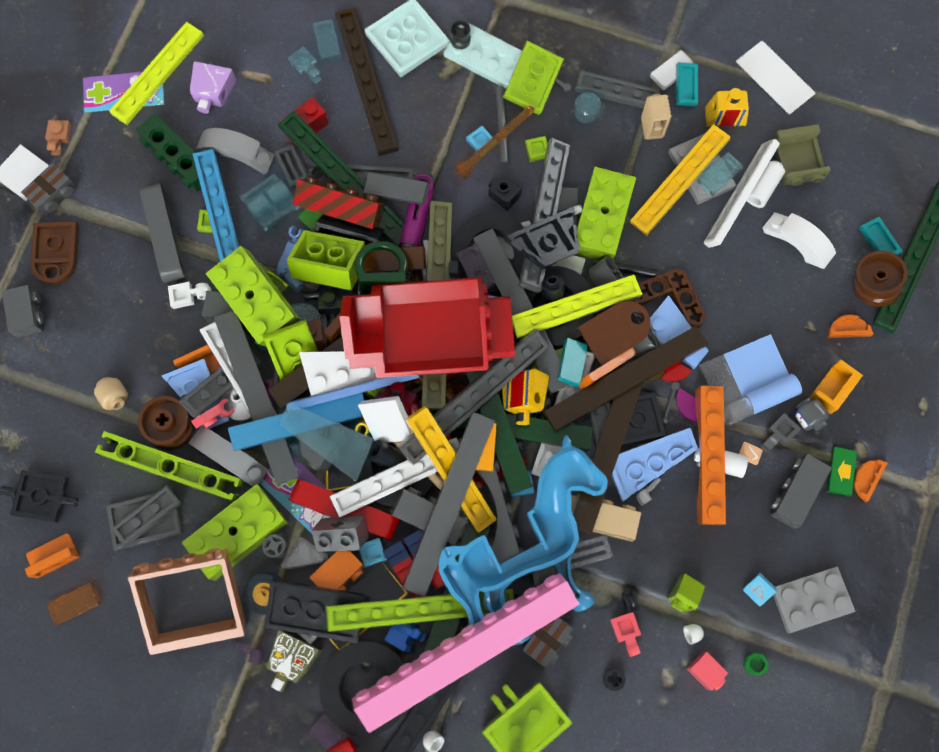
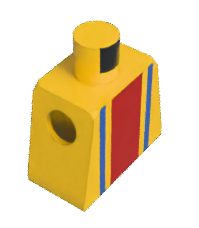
(727, 108)
(525, 394)

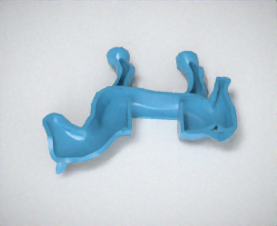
(553, 526)

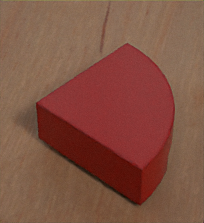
(676, 373)

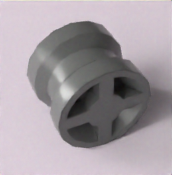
(271, 545)

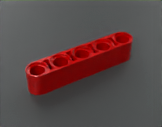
(319, 500)

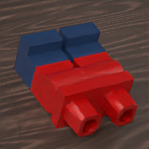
(401, 561)

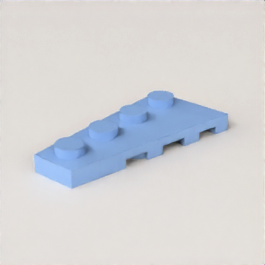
(649, 461)

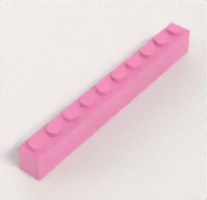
(464, 652)

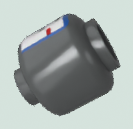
(812, 414)

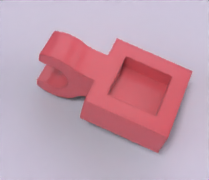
(209, 417)
(626, 630)

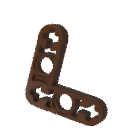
(671, 288)

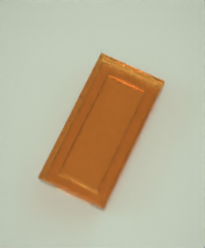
(73, 603)

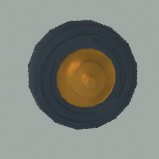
(257, 591)

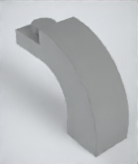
(236, 146)
(223, 453)

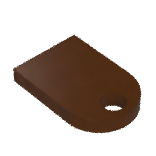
(54, 248)
(614, 331)

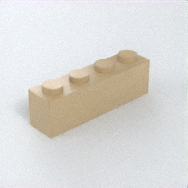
(614, 520)

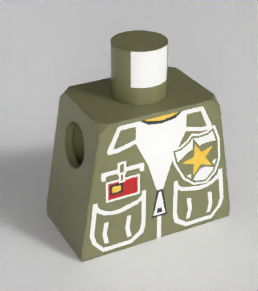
(290, 659)

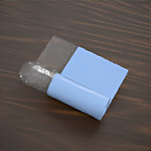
(751, 379)

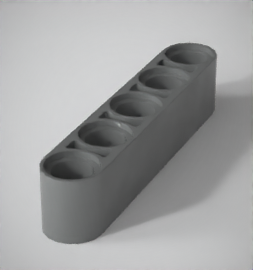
(162, 233)
(606, 272)

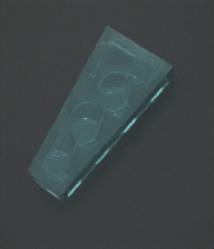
(332, 441)

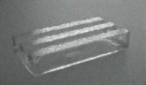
(606, 546)

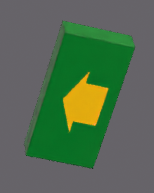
(842, 472)

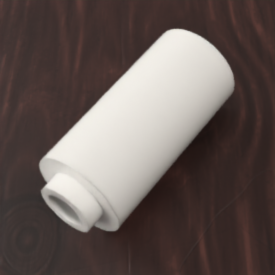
(766, 184)
(734, 463)

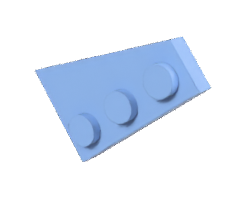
(669, 323)
(188, 378)

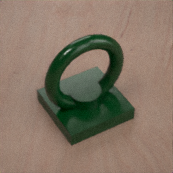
(366, 280)

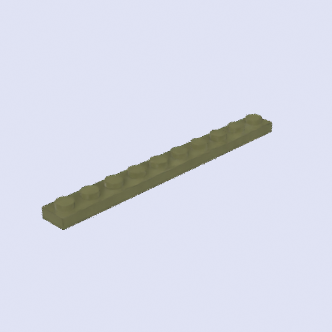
(437, 269)

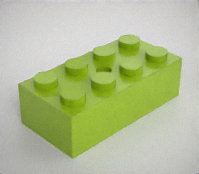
(604, 213)
(240, 277)
(253, 517)

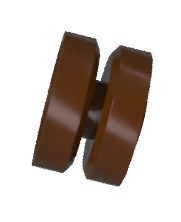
(880, 278)
(166, 423)

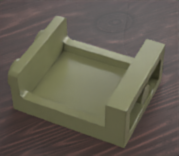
(800, 155)

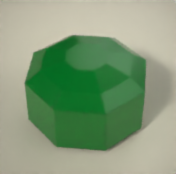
(755, 664)

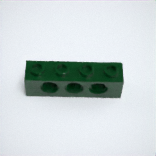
(155, 129)

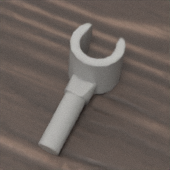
(644, 496)

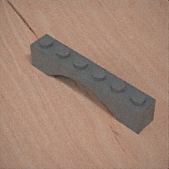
(506, 534)

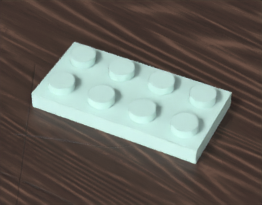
(486, 56)

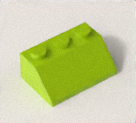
(324, 259)

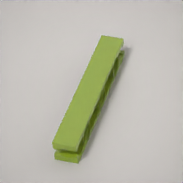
(156, 462)

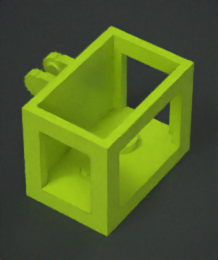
(527, 722)

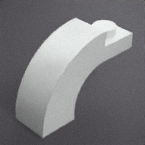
(804, 236)

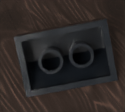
(345, 229)

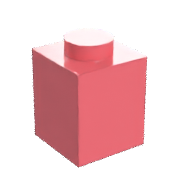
(708, 671)

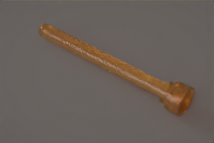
(464, 167)

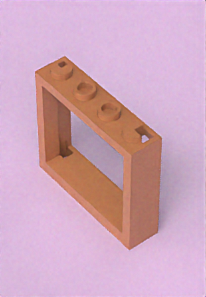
(190, 636)

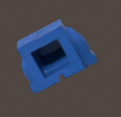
(404, 635)

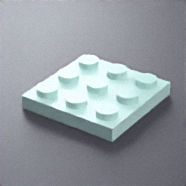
(407, 37)

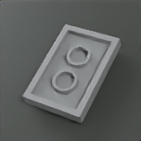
(699, 194)
(813, 600)

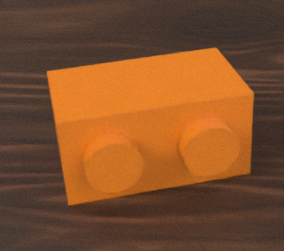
(338, 571)

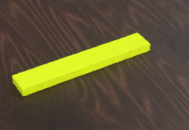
(156, 73)
(576, 306)

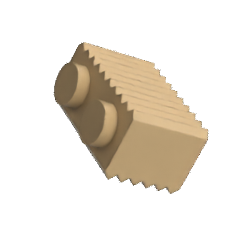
(656, 116)

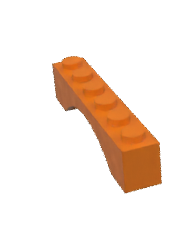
(711, 488)

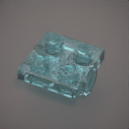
(269, 202)

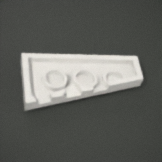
(331, 372)

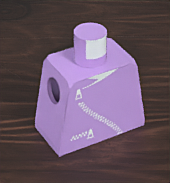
(210, 85)

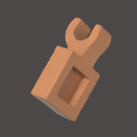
(56, 134)

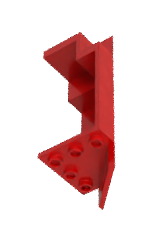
(426, 328)

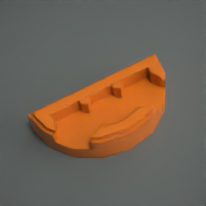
(849, 326)
(867, 478)

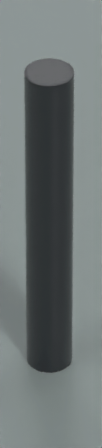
(630, 269)

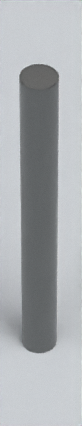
(501, 117)

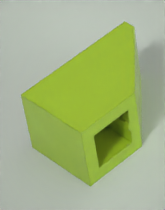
(686, 593)

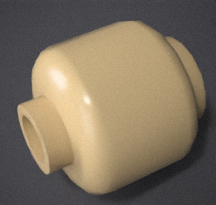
(110, 393)

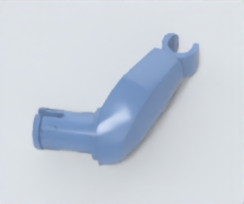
(282, 267)

